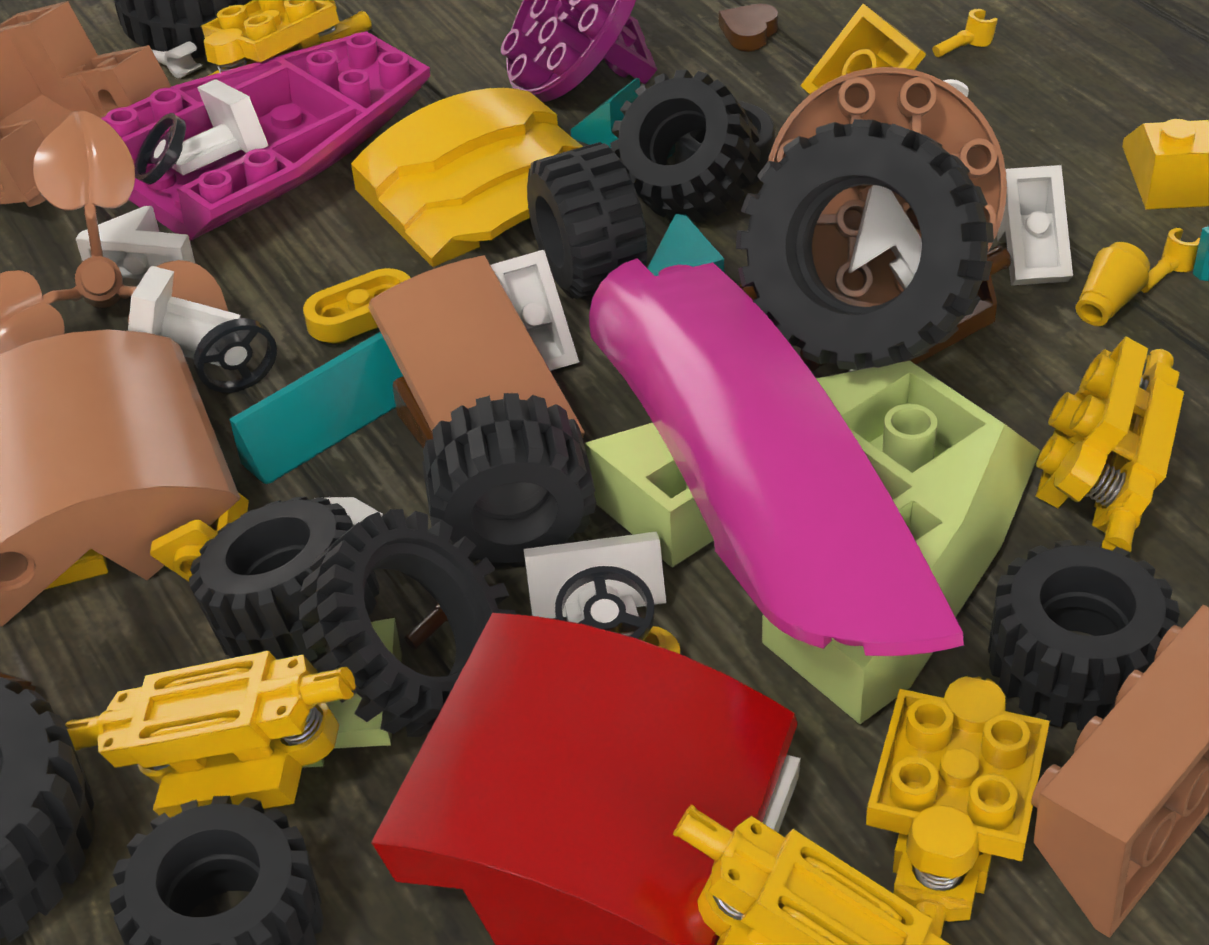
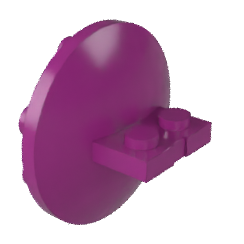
(564, 40)

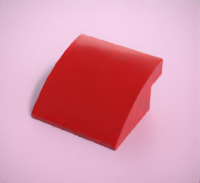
(564, 783)

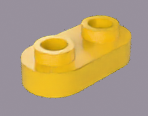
(343, 309)

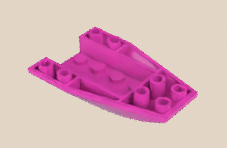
(312, 113)

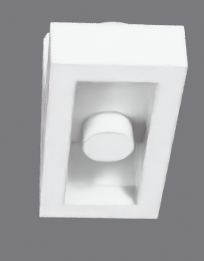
(1036, 226)
(886, 227)
(137, 244)
(537, 302)

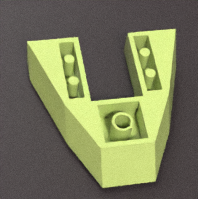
(940, 459)

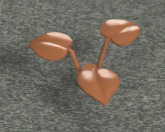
(78, 168)

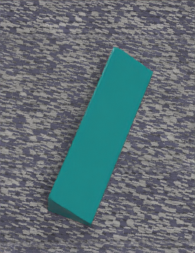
(316, 410)

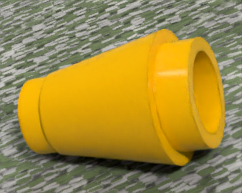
(1112, 282)

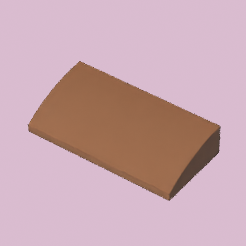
(461, 341)

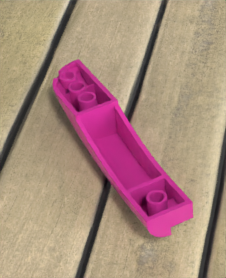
(770, 463)

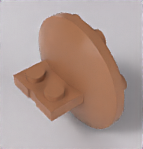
(912, 102)

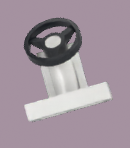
(233, 130)
(200, 330)
(598, 582)

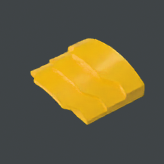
(459, 168)

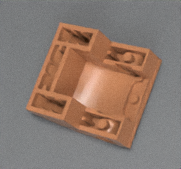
(49, 74)
(100, 456)

